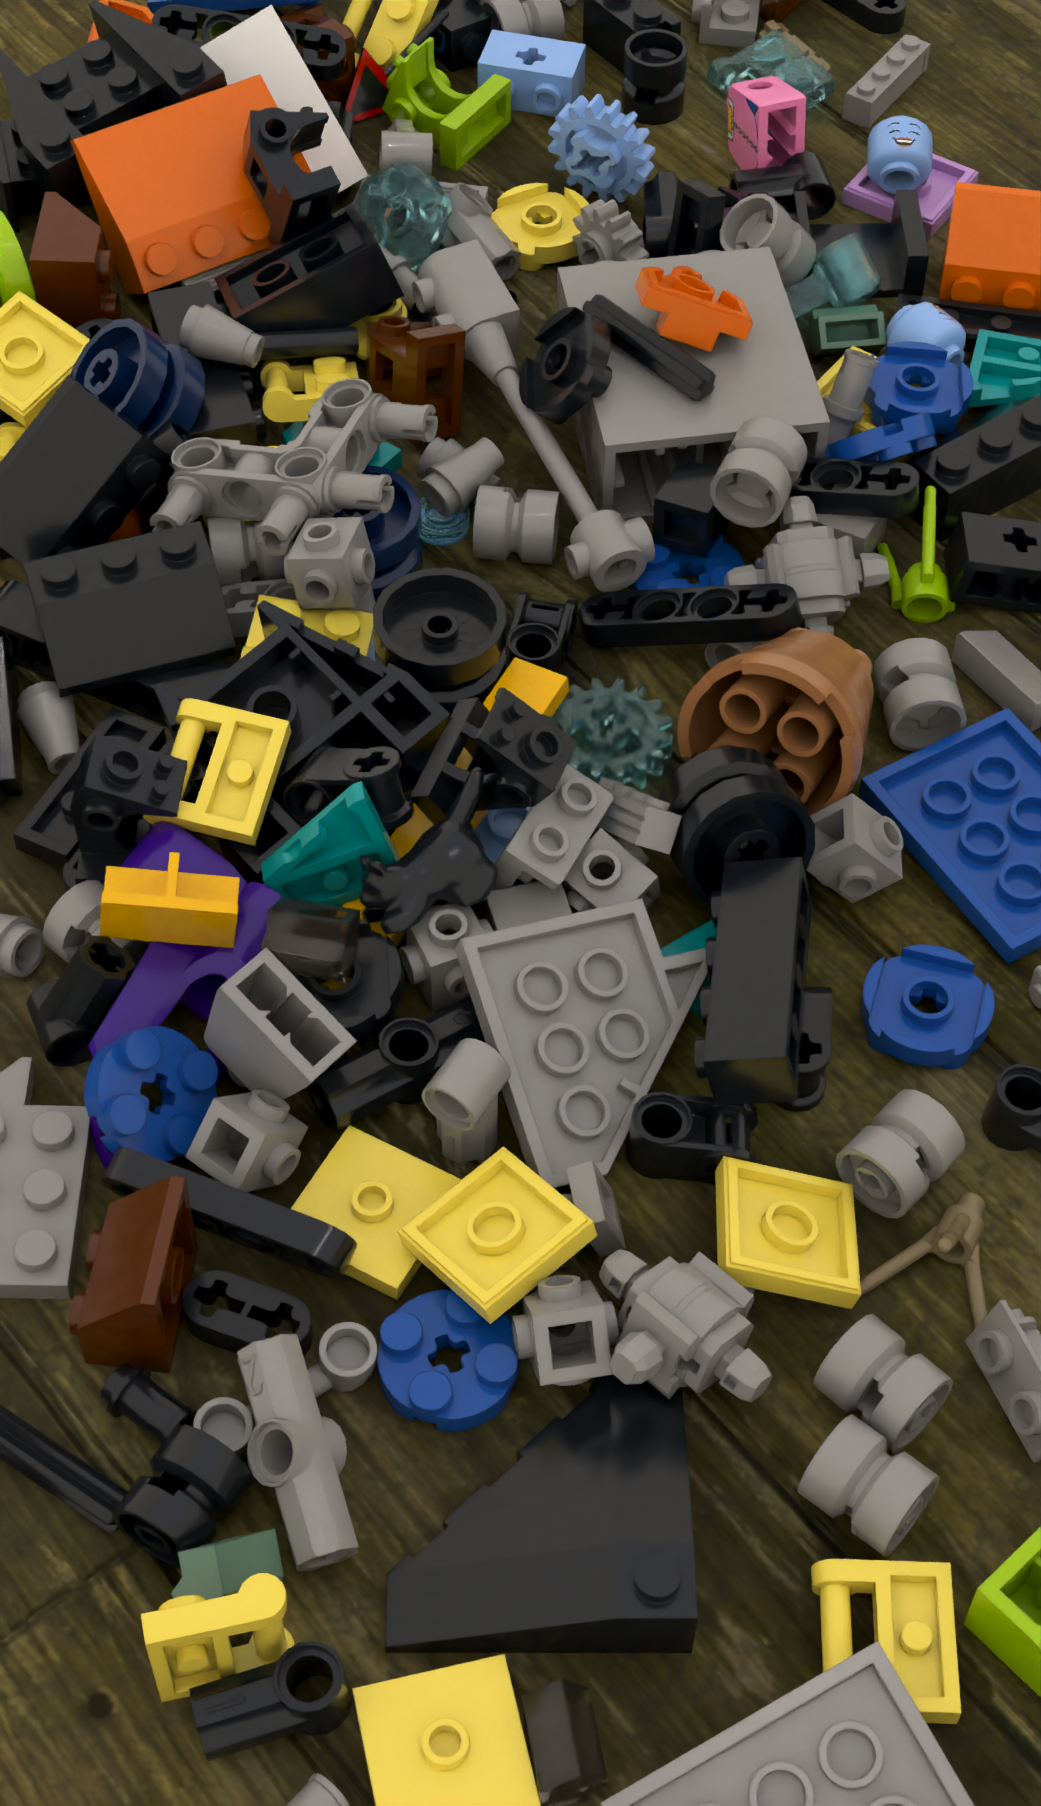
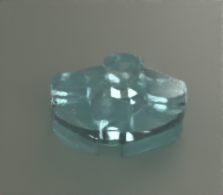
(425, 211)

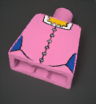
(765, 122)

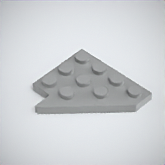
(583, 1023)
(41, 1188)
(827, 1743)

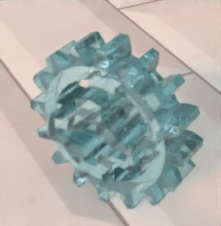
(616, 732)

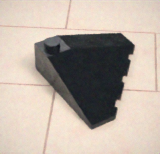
(569, 1546)

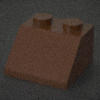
(71, 265)
(137, 1279)

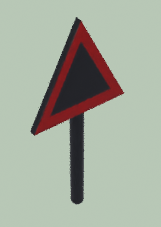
(368, 86)

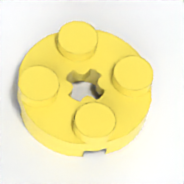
(542, 242)

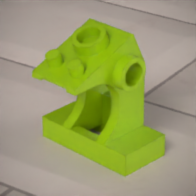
(456, 120)

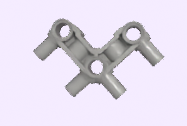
(296, 480)

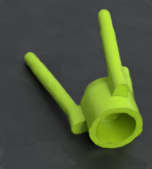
(924, 588)

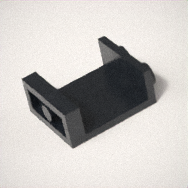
(895, 247)

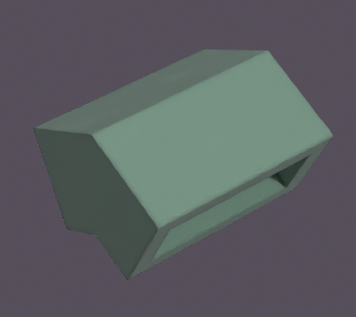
(836, 340)
(224, 1565)

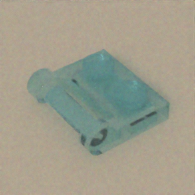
(774, 57)

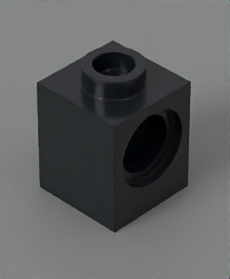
(685, 512)

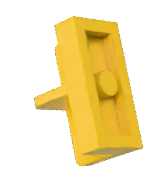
(169, 906)

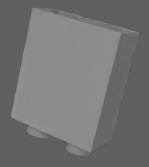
(647, 425)

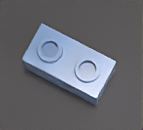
(541, 70)

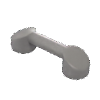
(344, 1364)

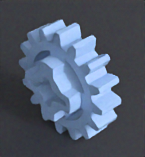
(601, 148)

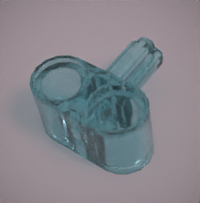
(841, 275)

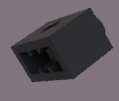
(995, 562)

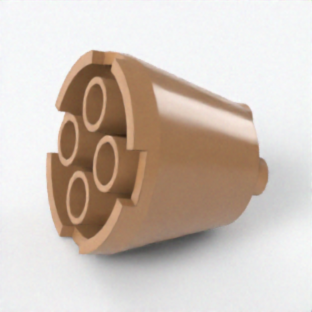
(793, 701)

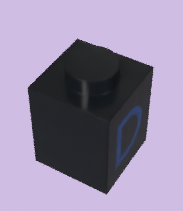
(462, 35)

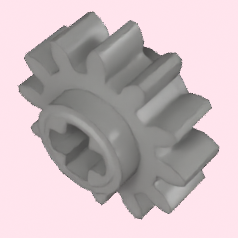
(607, 234)

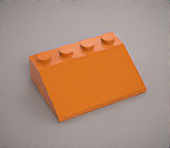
(177, 186)

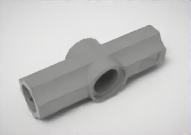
(297, 1452)

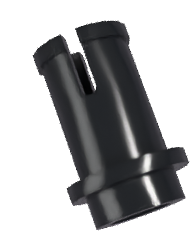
(144, 1402)

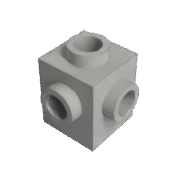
(330, 563)
(855, 849)
(609, 874)
(431, 953)
(248, 1141)
(568, 1353)

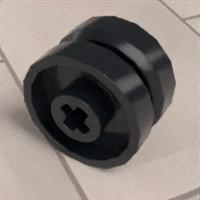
(443, 632)
(733, 811)

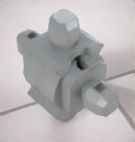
(814, 565)
(683, 1326)

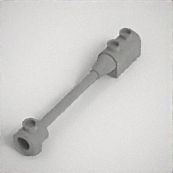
(470, 293)

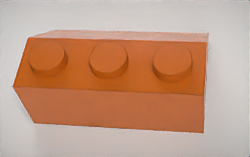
(993, 247)

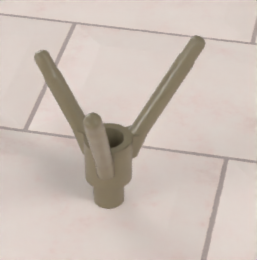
(952, 1241)

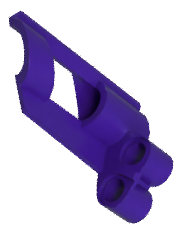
(182, 970)

